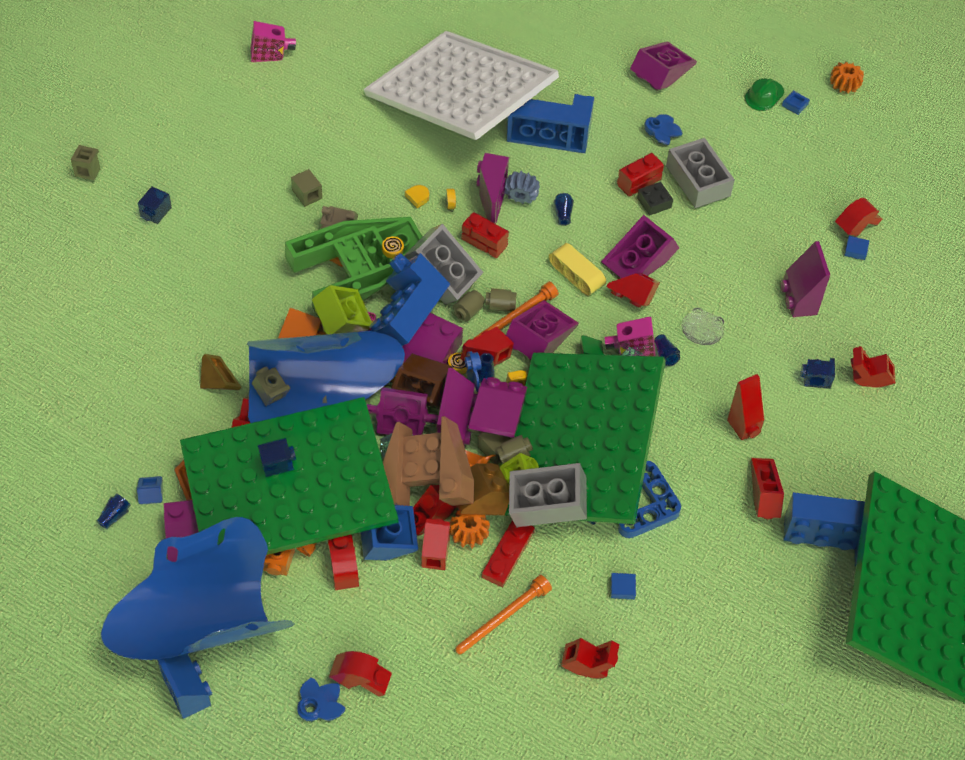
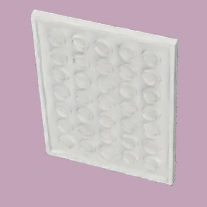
(461, 84)

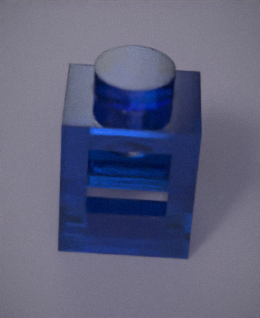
(818, 373)

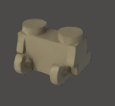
(334, 215)

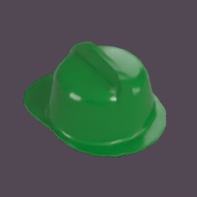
(764, 94)

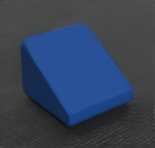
(150, 490)

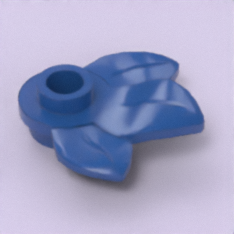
(662, 128)
(473, 364)
(322, 698)

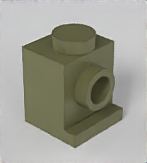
(85, 162)
(270, 392)

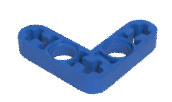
(657, 507)

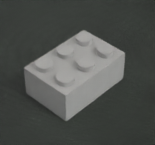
(700, 172)
(449, 259)
(548, 495)

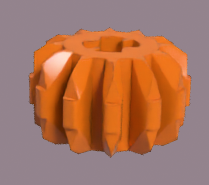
(846, 77)
(469, 529)

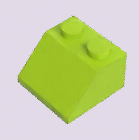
(341, 310)

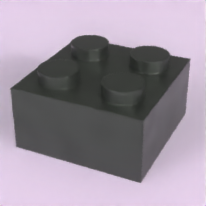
(655, 198)

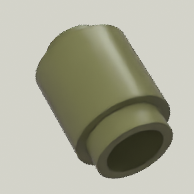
(501, 299)
(468, 305)
(513, 447)

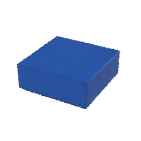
(795, 102)
(856, 248)
(623, 586)

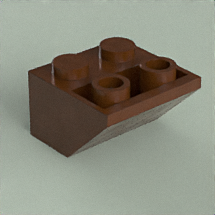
(422, 376)

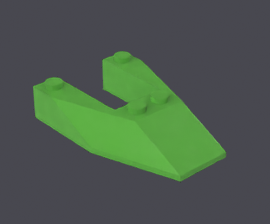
(358, 249)

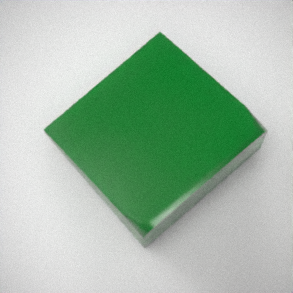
(591, 346)

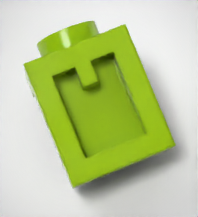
(519, 462)

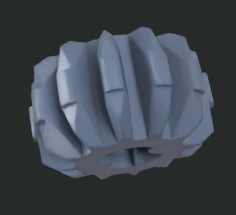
(522, 187)

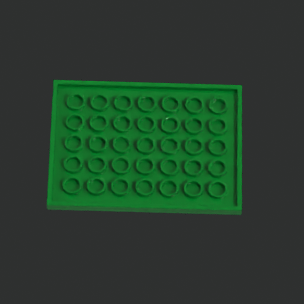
(597, 416)
(330, 493)
(910, 587)

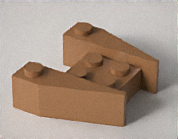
(429, 461)

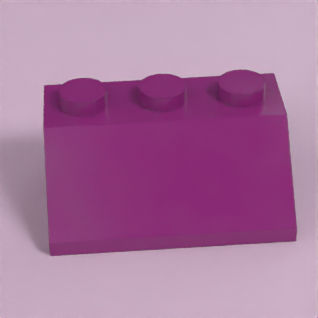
(457, 403)

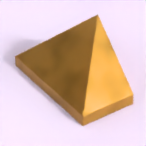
(216, 374)

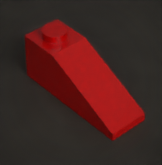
(746, 410)
(766, 488)

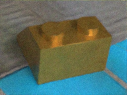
(490, 491)

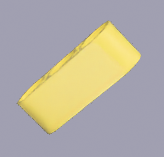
(577, 269)

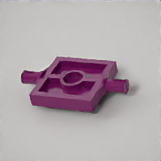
(401, 407)

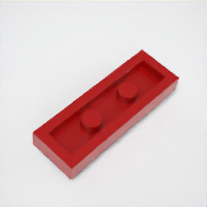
(507, 554)

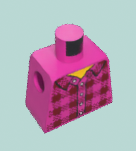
(269, 42)
(634, 334)

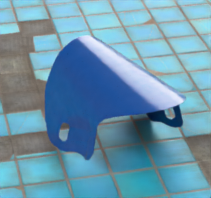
(321, 366)
(198, 600)

